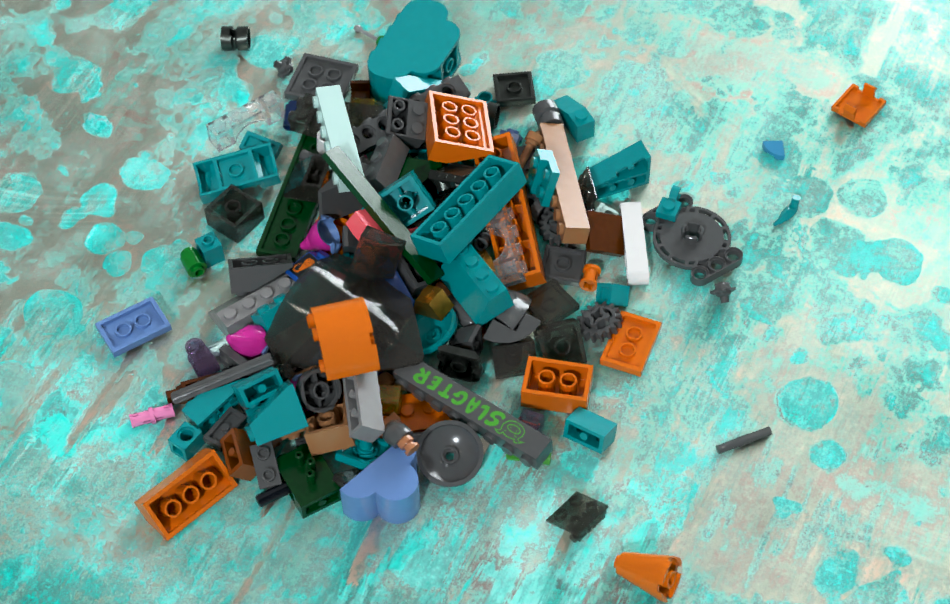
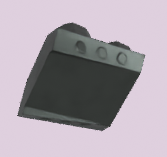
(449, 176)
(459, 363)

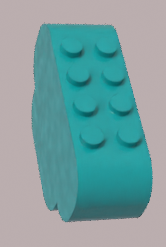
(415, 45)

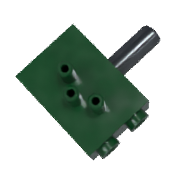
(305, 480)

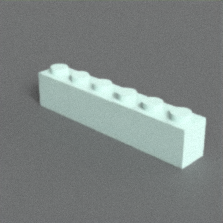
(335, 127)

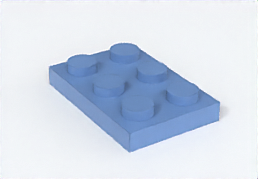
(133, 326)

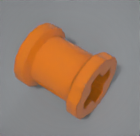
(590, 275)

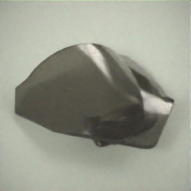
(330, 282)

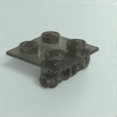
(587, 190)
(578, 515)

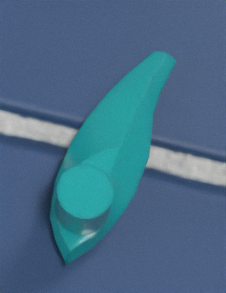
(789, 211)

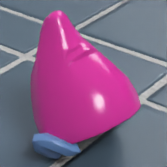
(322, 236)
(249, 341)

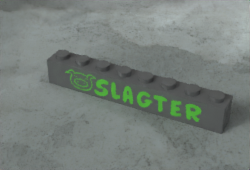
(478, 413)

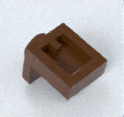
(360, 89)

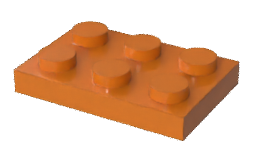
(632, 345)

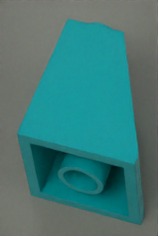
(276, 416)

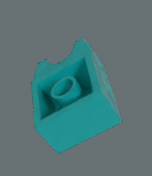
(411, 187)

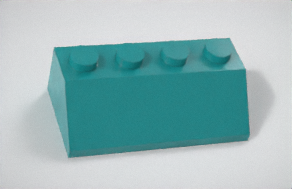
(476, 286)

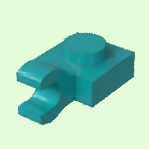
(670, 207)

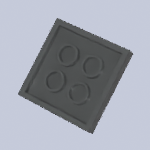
(319, 72)

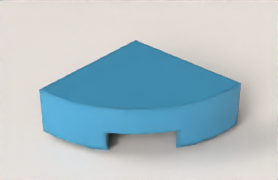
(774, 148)

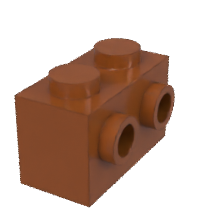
(238, 454)

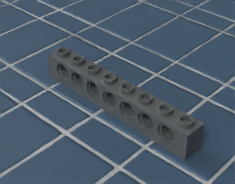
(371, 128)

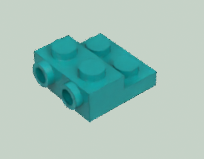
(542, 176)

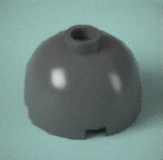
(316, 392)

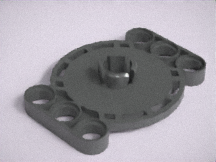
(679, 242)

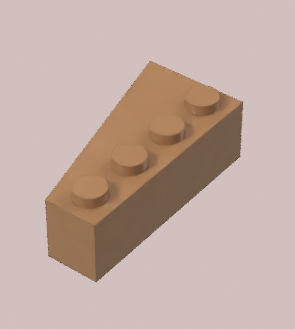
(329, 429)

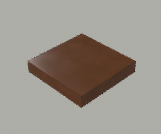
(605, 234)

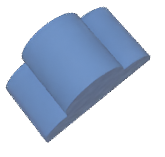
(384, 489)

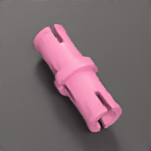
(152, 415)

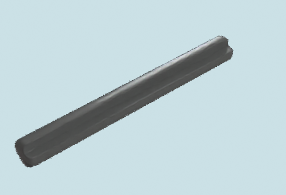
(222, 378)

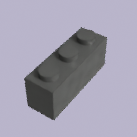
(386, 162)

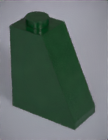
(422, 169)

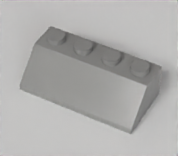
(237, 312)

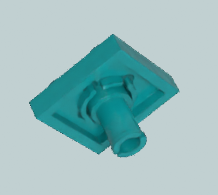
(362, 453)

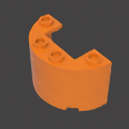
(344, 338)

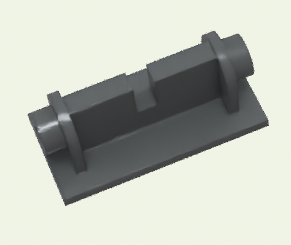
(265, 465)

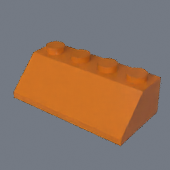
(186, 493)

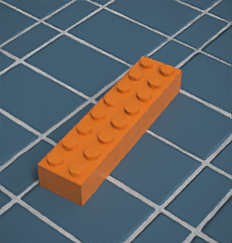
(506, 148)

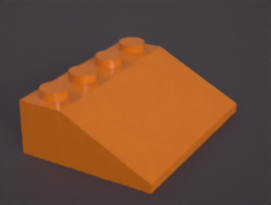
(457, 128)

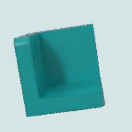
(612, 293)

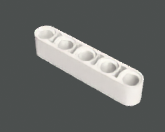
(634, 244)

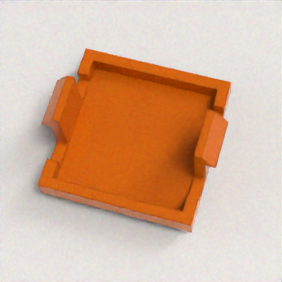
(859, 105)

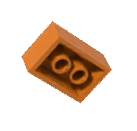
(556, 385)

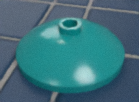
(436, 332)

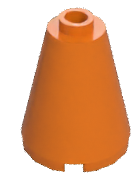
(650, 572)

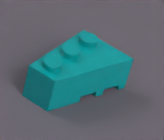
(622, 171)

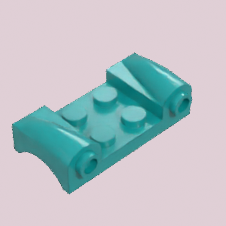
(240, 168)

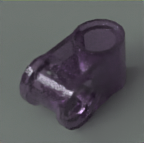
(200, 358)

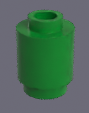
(193, 262)

